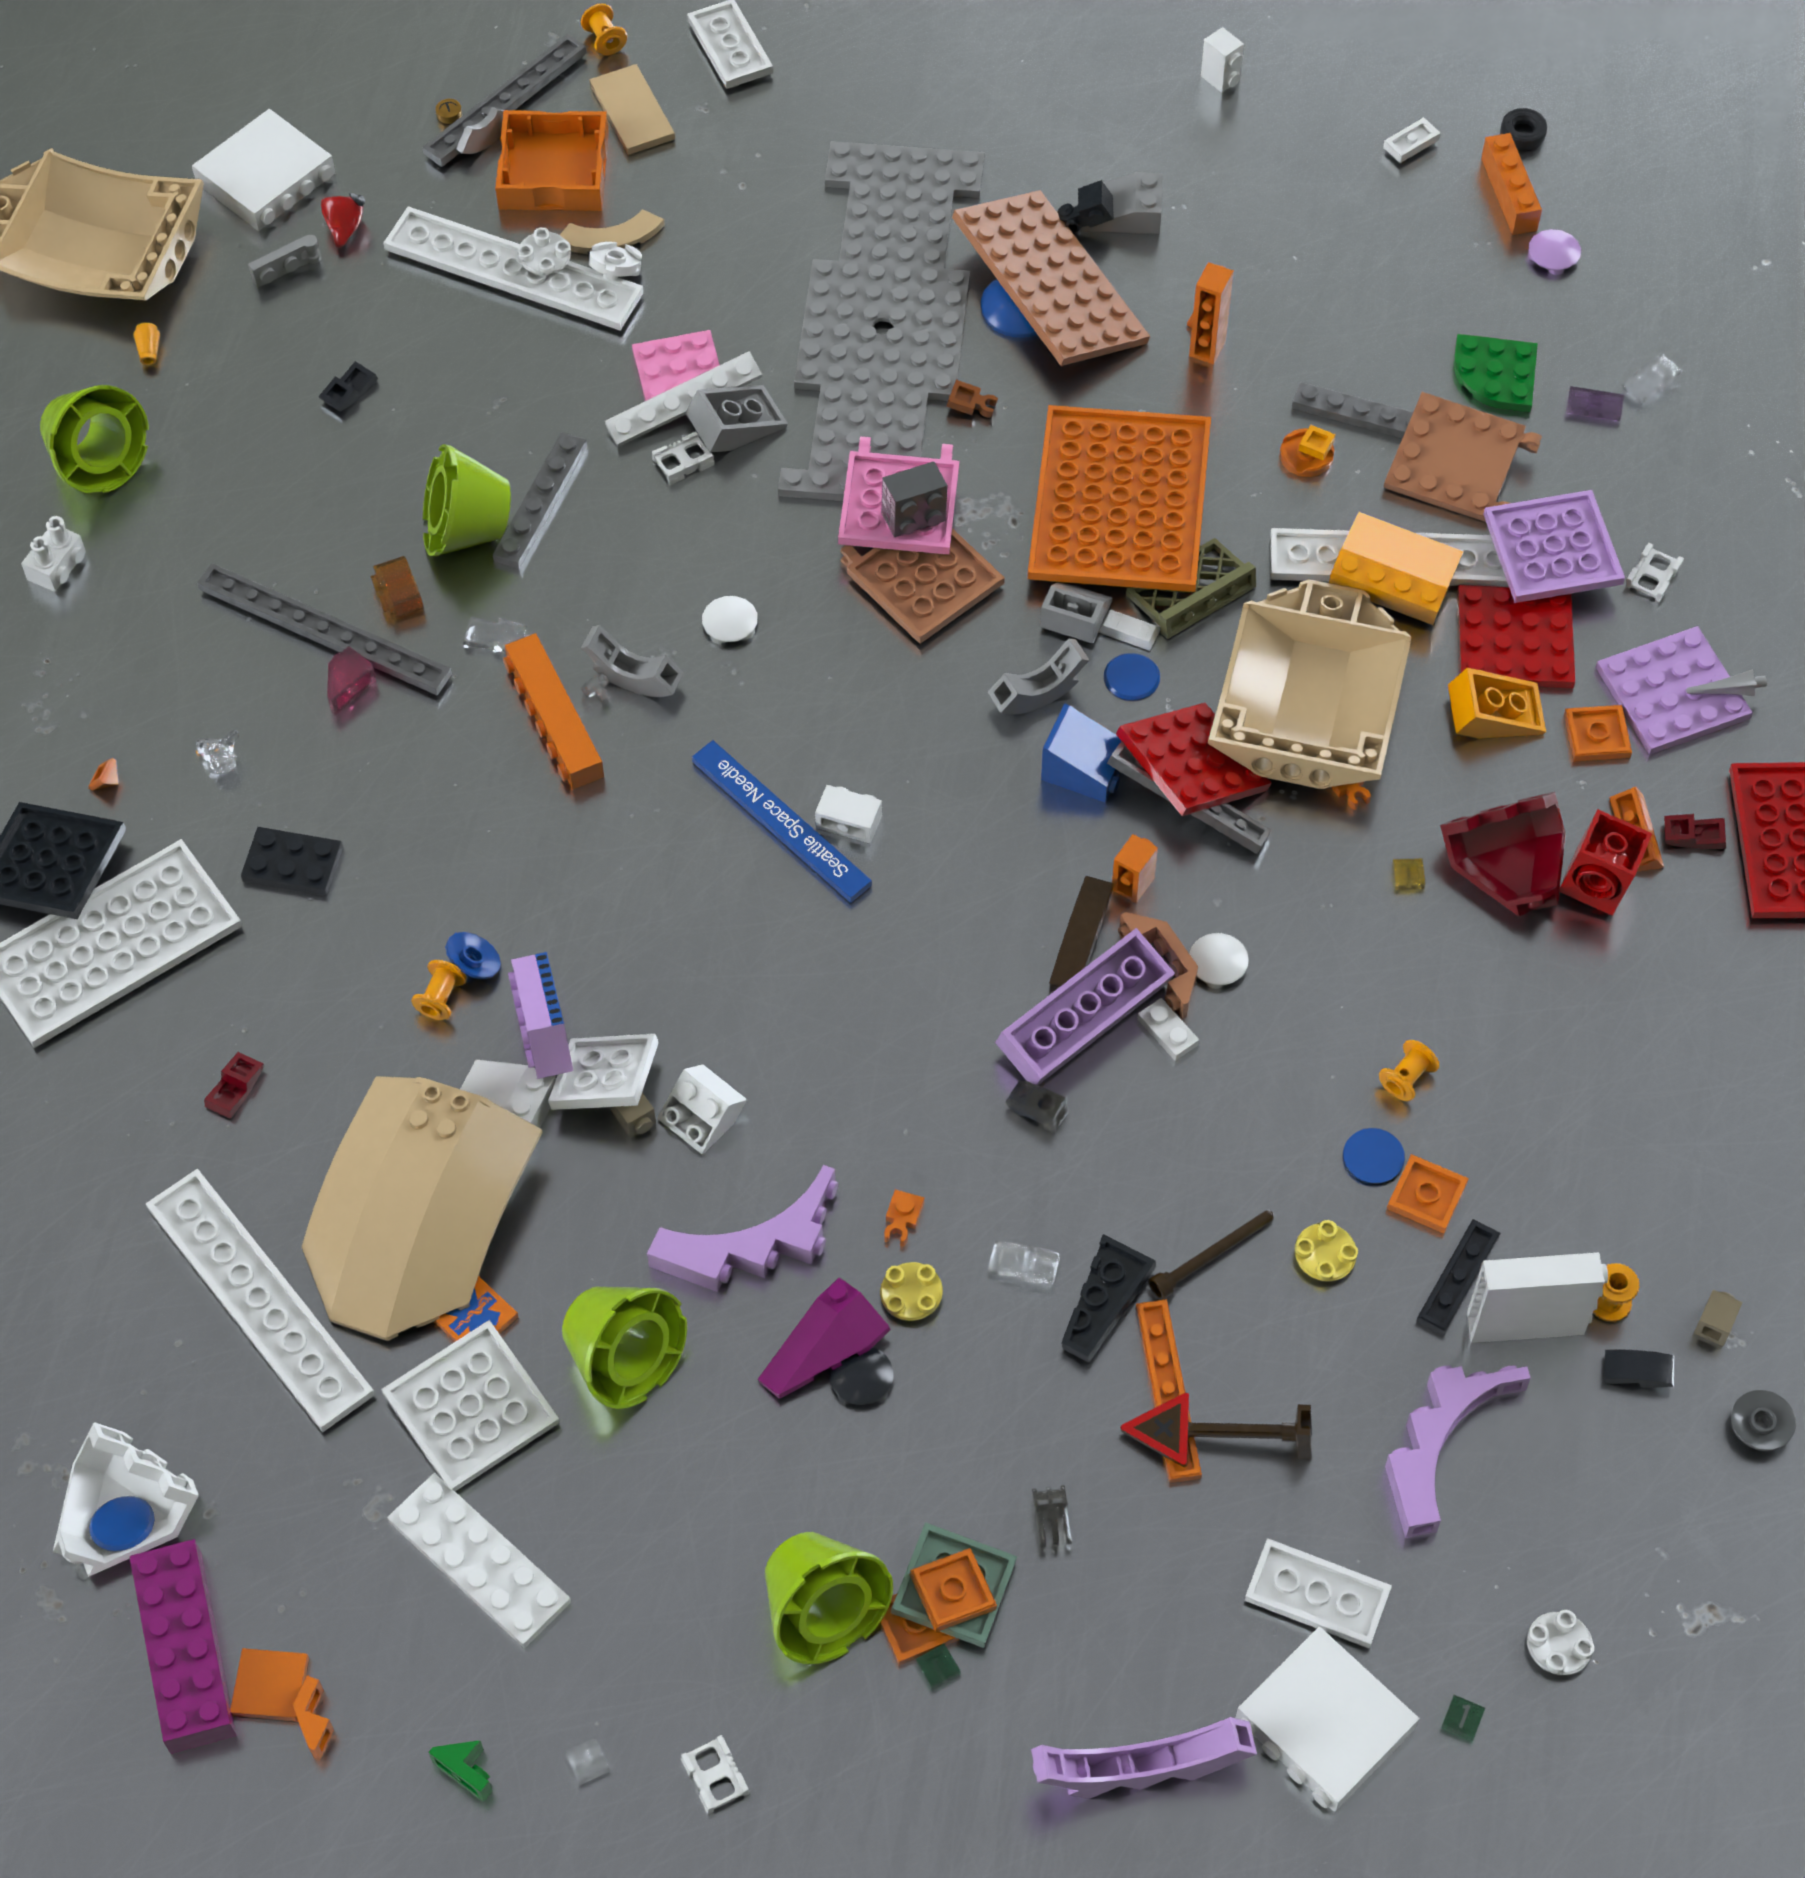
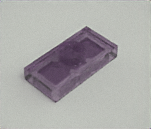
(1595, 403)

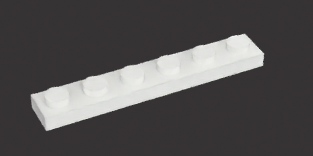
(676, 401)

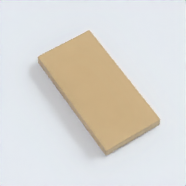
(632, 109)

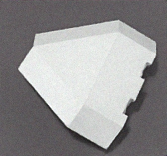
(112, 1469)

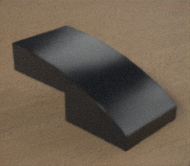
(348, 389)
(1639, 1366)

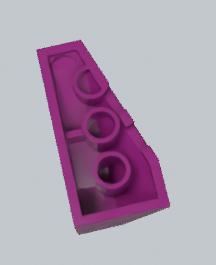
(829, 1332)

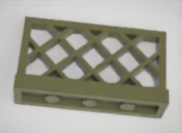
(1206, 598)

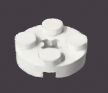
(614, 260)

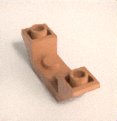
(1167, 943)

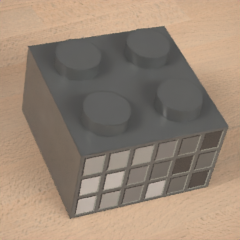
(914, 499)

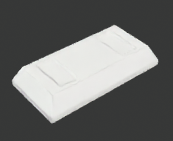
(1129, 630)

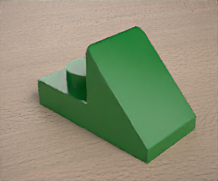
(457, 1763)

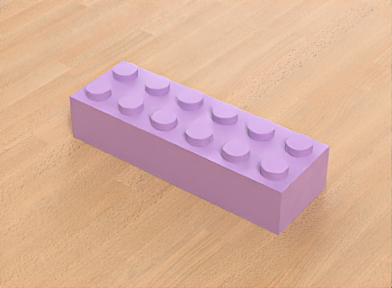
(1084, 1007)

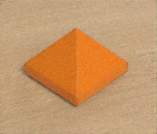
(105, 775)

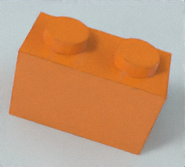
(1134, 868)

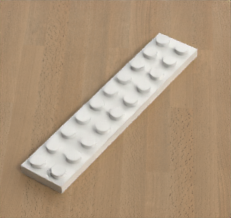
(497, 264)
(1312, 555)
(260, 1300)

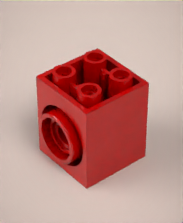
(1605, 862)

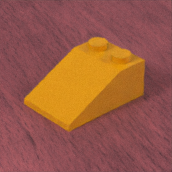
(1495, 705)

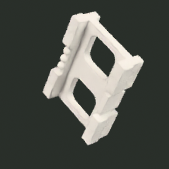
(687, 464)
(1644, 568)
(704, 1779)

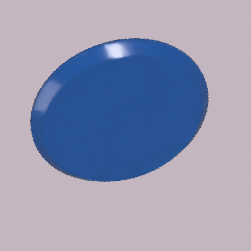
(1132, 676)
(1373, 1155)
(121, 1523)

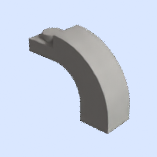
(630, 671)
(1042, 686)

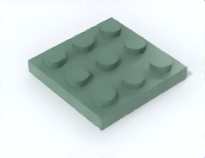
(939, 1543)

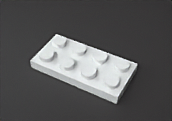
(730, 43)
(1318, 1593)

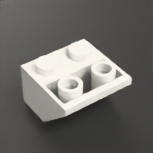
(701, 1107)

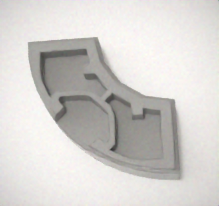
(482, 134)

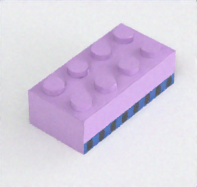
(539, 1016)

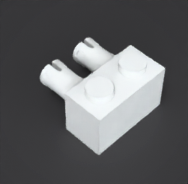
(53, 555)

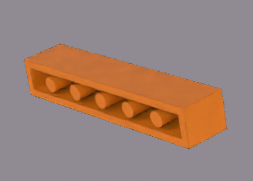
(554, 711)

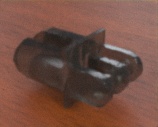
(1051, 1512)

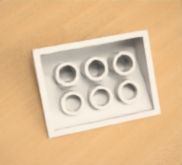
(512, 1088)

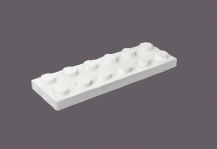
(479, 1560)

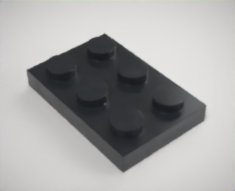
(292, 861)

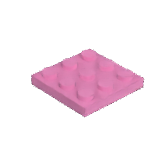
(673, 361)

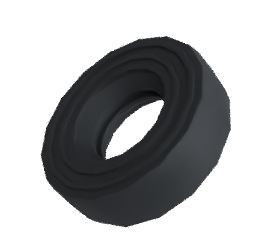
(1527, 117)

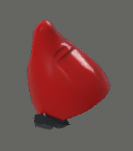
(343, 216)

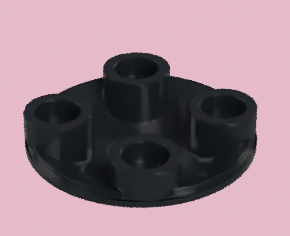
(863, 1378)

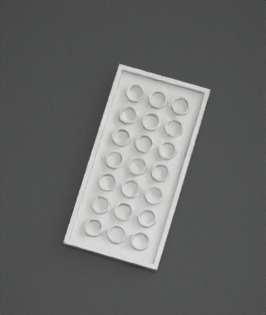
(120, 941)

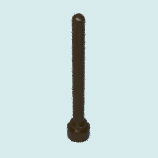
(1164, 1283)

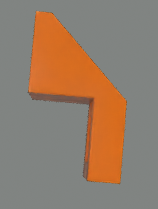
(315, 1728)

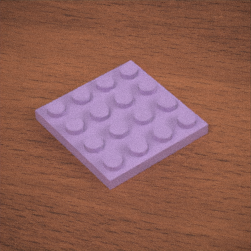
(1553, 546)
(1653, 688)

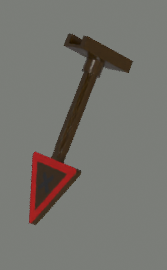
(1168, 1430)

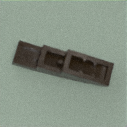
(1082, 929)

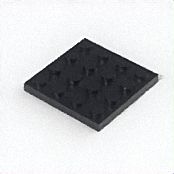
(54, 858)

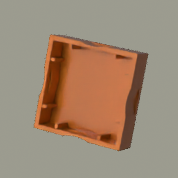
(552, 160)

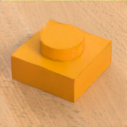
(1317, 442)

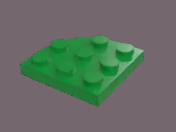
(1497, 370)

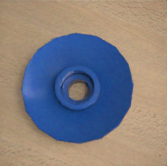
(473, 955)

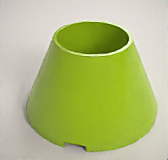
(112, 445)
(463, 503)
(624, 1341)
(824, 1596)

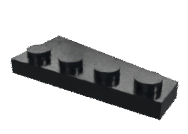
(1110, 1288)

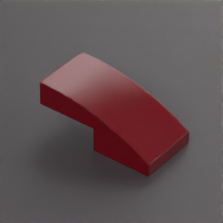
(1695, 834)
(235, 1085)

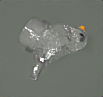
(219, 752)

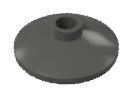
(1771, 1410)

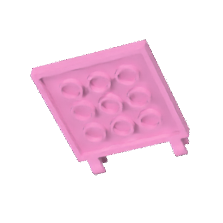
(862, 501)

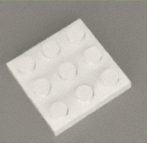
(605, 1072)

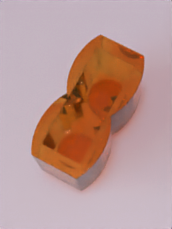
(397, 586)

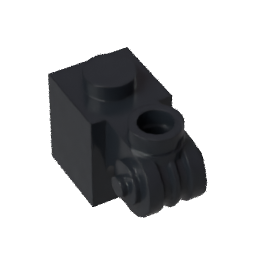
(1093, 207)

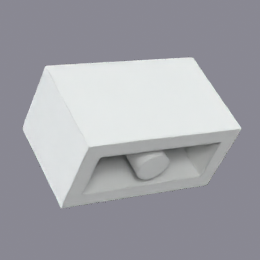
(1222, 60)
(848, 813)

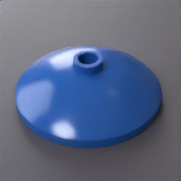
(1003, 314)

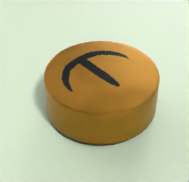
(448, 111)

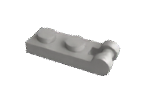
(285, 260)

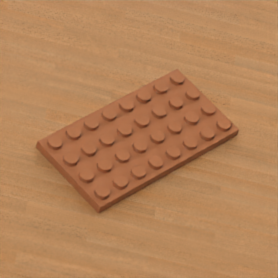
(1050, 277)

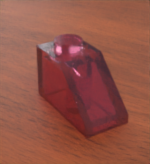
(347, 678)

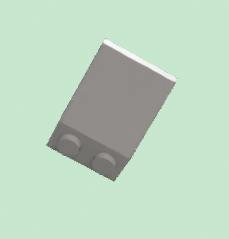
(1135, 204)
(734, 416)

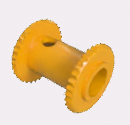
(598, 20)
(434, 999)
(1417, 1060)
(1617, 1293)

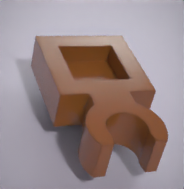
(967, 397)

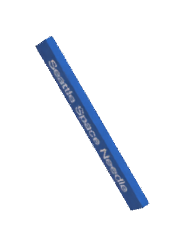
(782, 821)

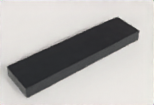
(1458, 1277)

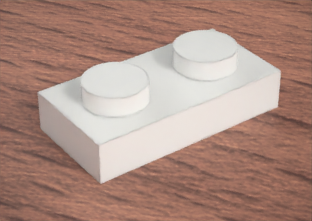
(1411, 140)
(1168, 1029)

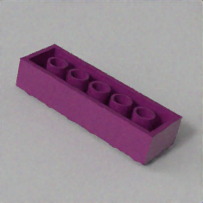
(182, 1646)

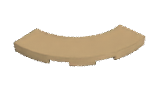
(635, 230)

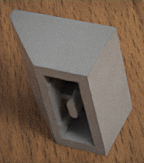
(1074, 611)

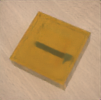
(1408, 873)

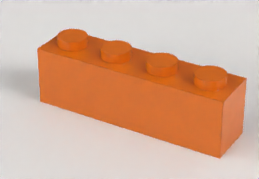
(1511, 184)
(1211, 313)

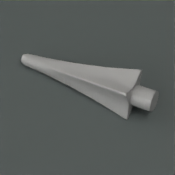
(1739, 684)

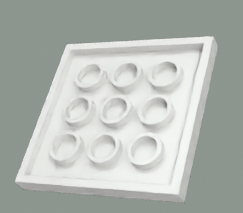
(470, 1406)

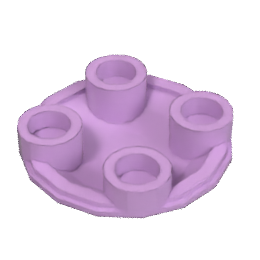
(1554, 250)

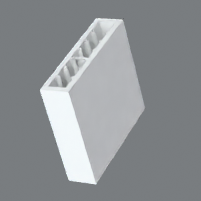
(264, 169)
(1535, 1297)
(1327, 1719)

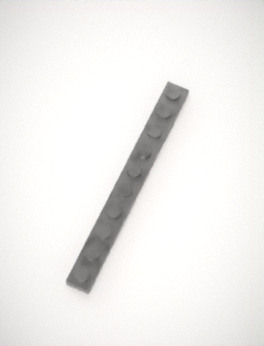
(324, 628)

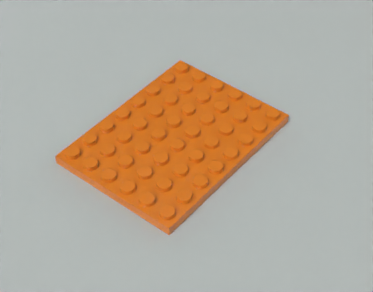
(1120, 498)

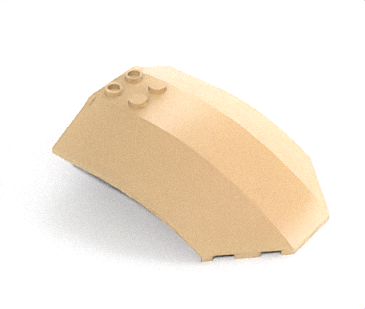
(95, 227)
(1312, 686)
(413, 1204)

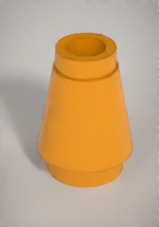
(147, 342)

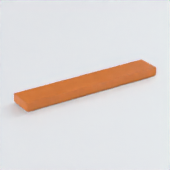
(1165, 1374)

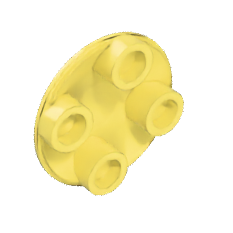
(1325, 1251)
(911, 1291)

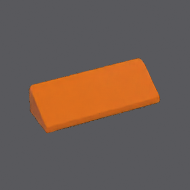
(1632, 808)

